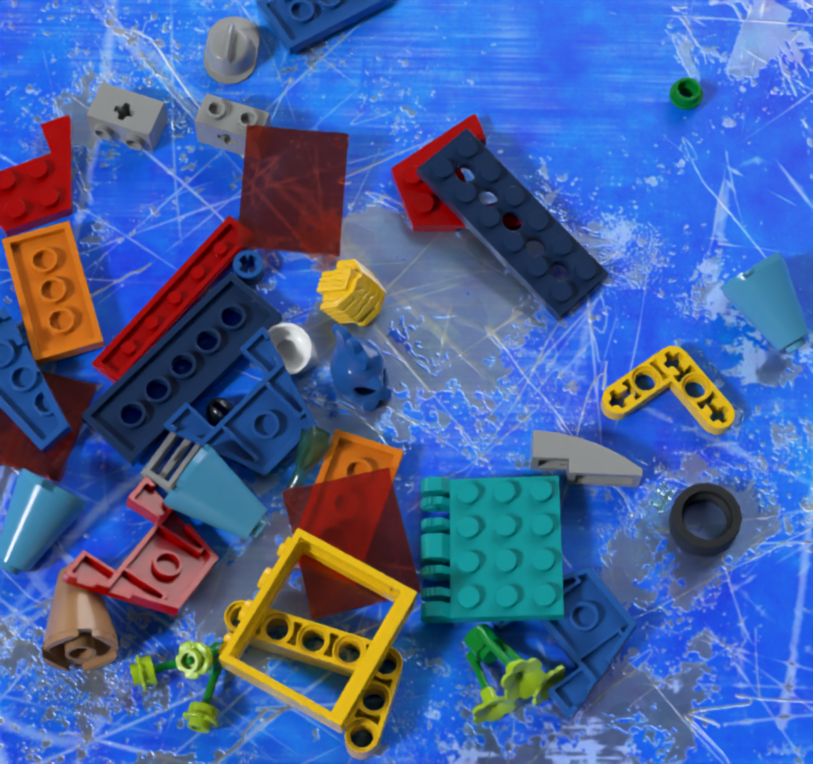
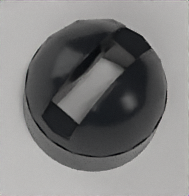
(215, 416)

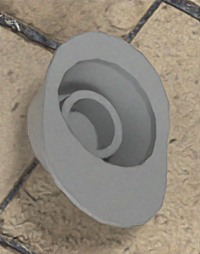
(231, 50)

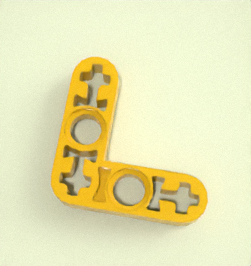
(667, 378)

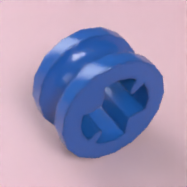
(246, 257)

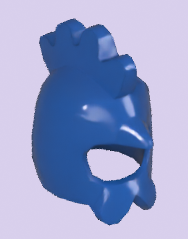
(358, 364)

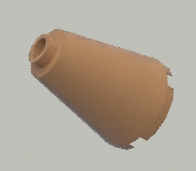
(78, 629)

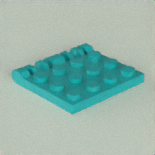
(499, 549)

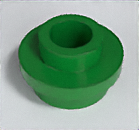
(686, 86)

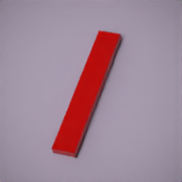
(171, 301)

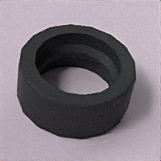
(716, 495)

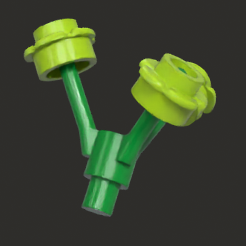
(193, 661)

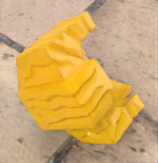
(351, 293)

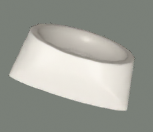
(294, 347)

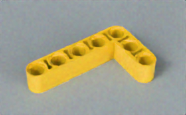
(328, 658)

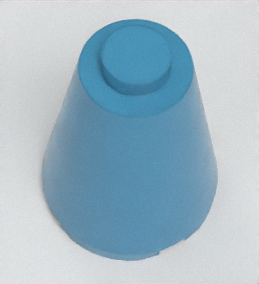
(769, 302)
(217, 496)
(35, 520)

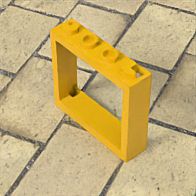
(271, 584)

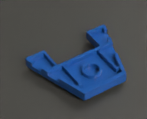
(262, 425)
(589, 635)

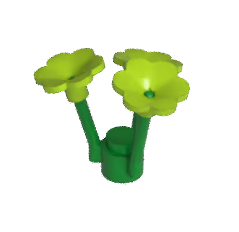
(521, 677)

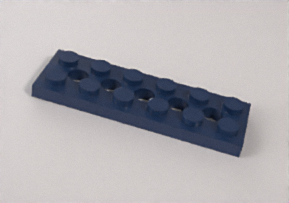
(509, 245)
(157, 365)

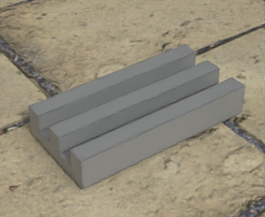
(160, 479)

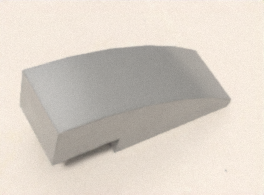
(582, 460)

